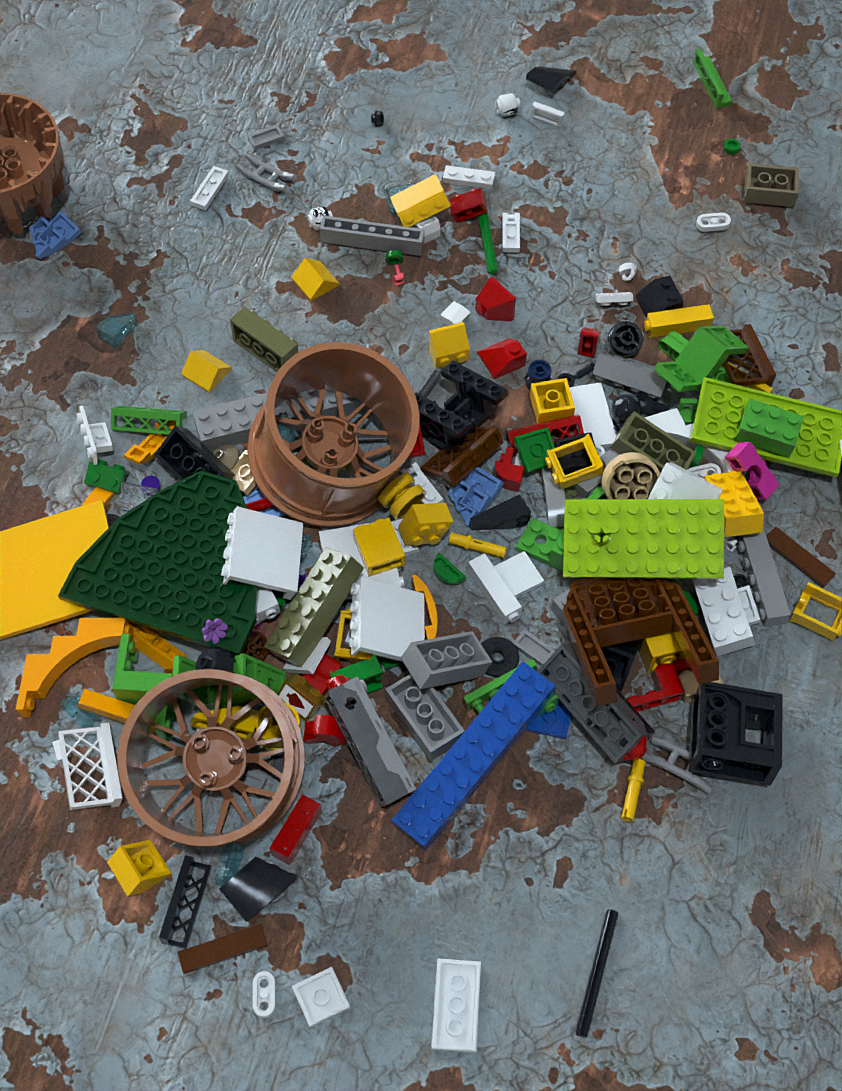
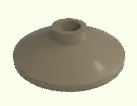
(227, 454)

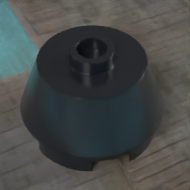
(625, 338)
(216, 659)

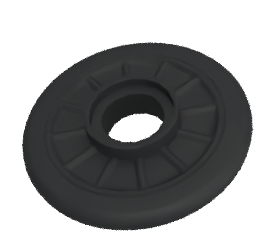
(507, 649)

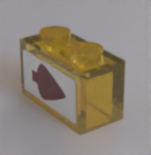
(301, 696)

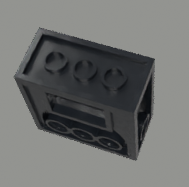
(729, 753)

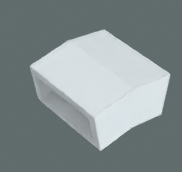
(431, 227)
(454, 314)

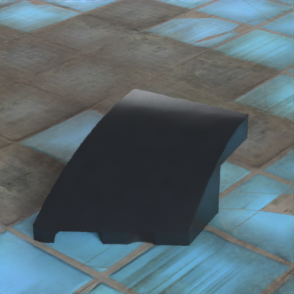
(550, 77)
(256, 886)

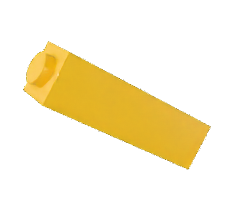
(678, 320)

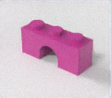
(745, 457)

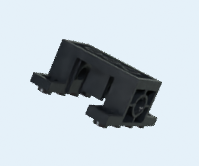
(463, 411)

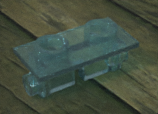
(85, 718)
(232, 856)

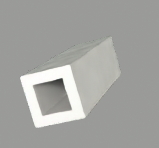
(494, 589)

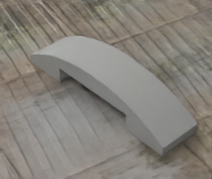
(554, 499)

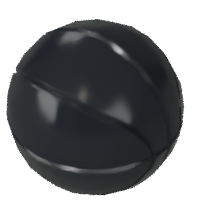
(623, 407)

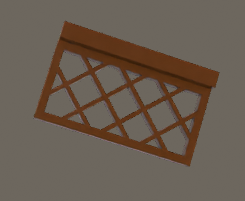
(756, 355)
(467, 459)

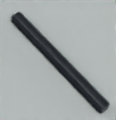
(597, 973)

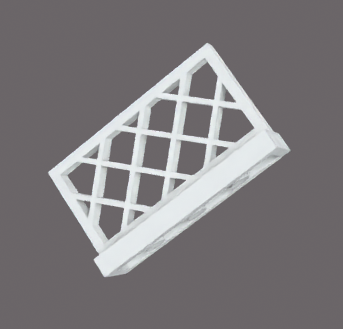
(108, 763)

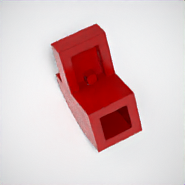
(507, 472)
(323, 729)

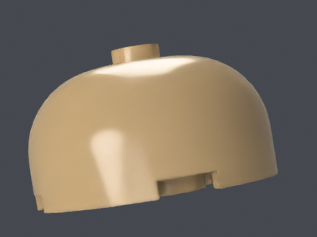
(629, 474)

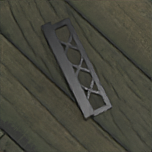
(177, 900)

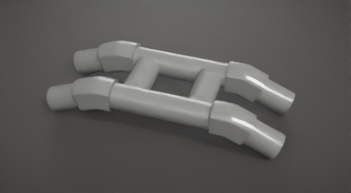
(256, 176)
(669, 764)

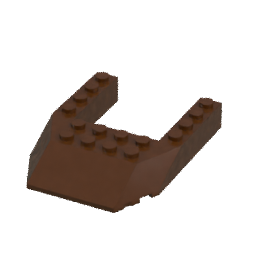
(630, 609)

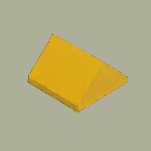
(314, 278)
(204, 369)

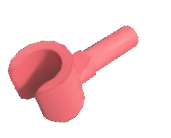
(398, 278)

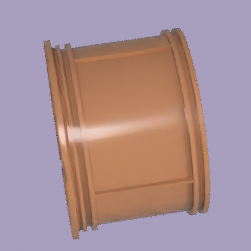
(329, 440)
(212, 758)

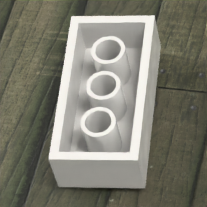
(724, 613)

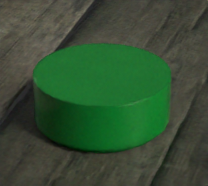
(731, 146)
(394, 257)

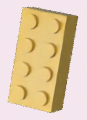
(741, 507)

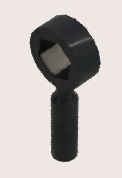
(578, 374)

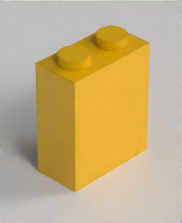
(378, 546)

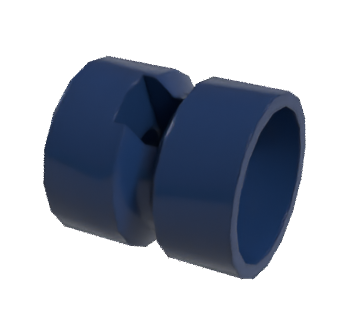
(538, 372)

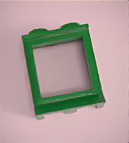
(367, 670)

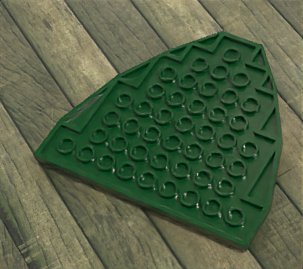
(166, 565)

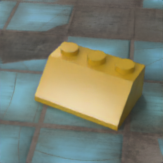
(420, 201)

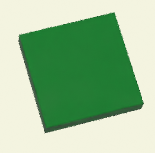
(533, 448)

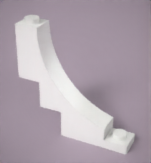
(673, 424)

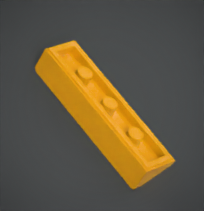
(160, 651)
(107, 706)

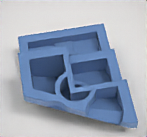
(53, 235)
(475, 493)

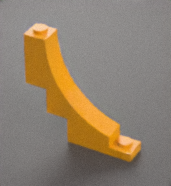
(44, 669)

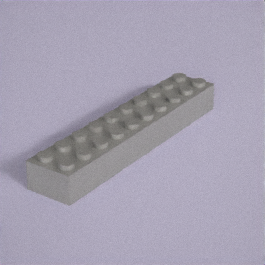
(233, 420)

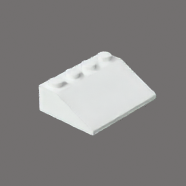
(681, 484)

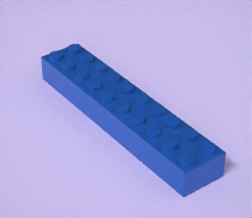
(474, 756)

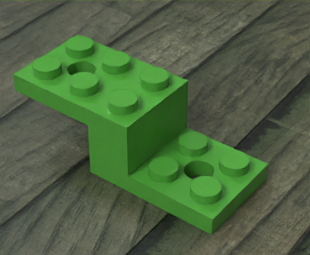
(549, 552)

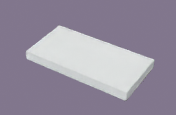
(594, 413)
(456, 1006)

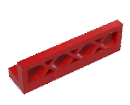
(553, 424)

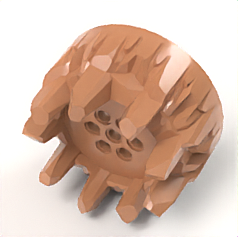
(28, 159)

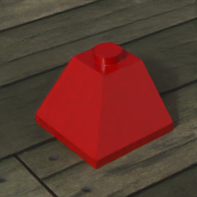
(495, 302)
(503, 357)

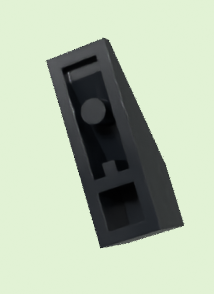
(505, 515)

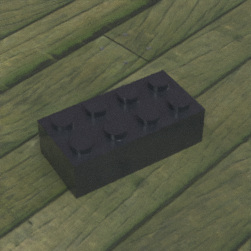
(188, 455)

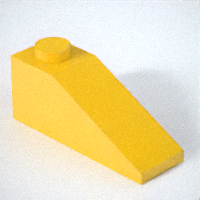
(243, 726)

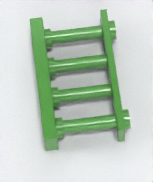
(486, 692)

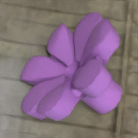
(214, 630)

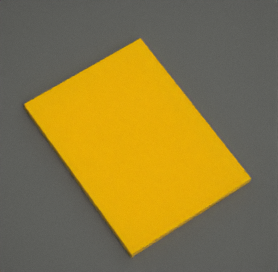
(37, 563)

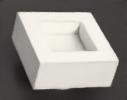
(56, 745)

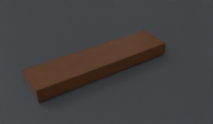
(800, 557)
(222, 949)

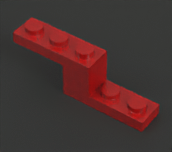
(667, 685)

